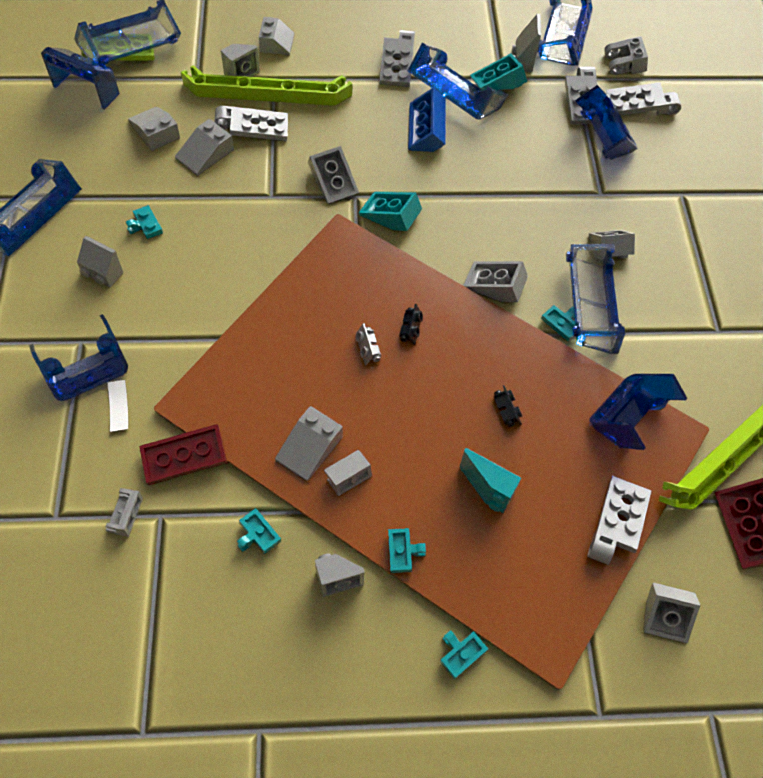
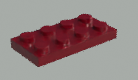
(183, 454)

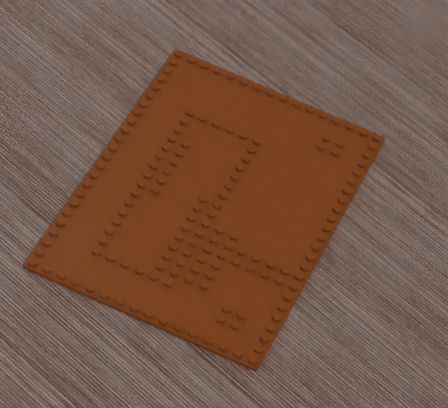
(504, 575)

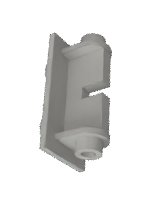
(365, 338)

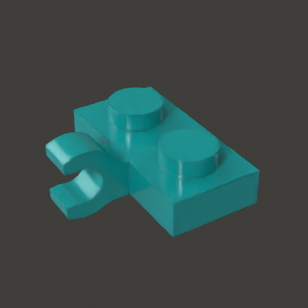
(144, 221)
(560, 321)
(258, 532)
(401, 550)
(462, 653)

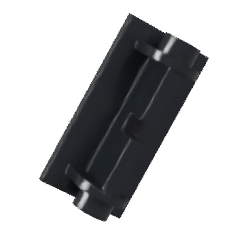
(413, 318)
(511, 413)

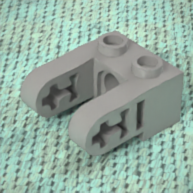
(635, 52)

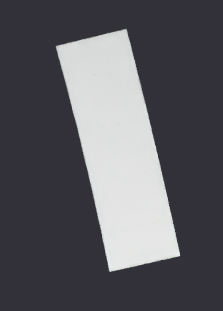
(118, 405)

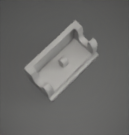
(348, 472)
(125, 512)

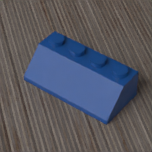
(427, 122)

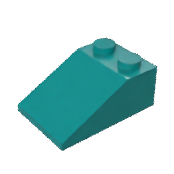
(501, 74)
(392, 209)
(490, 480)

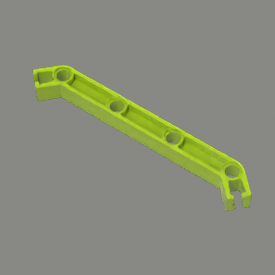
(267, 88)
(717, 465)

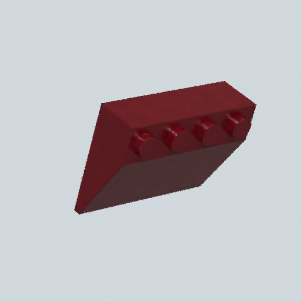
(744, 519)

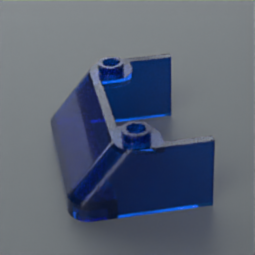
(63, 62)
(607, 122)
(86, 373)
(630, 403)

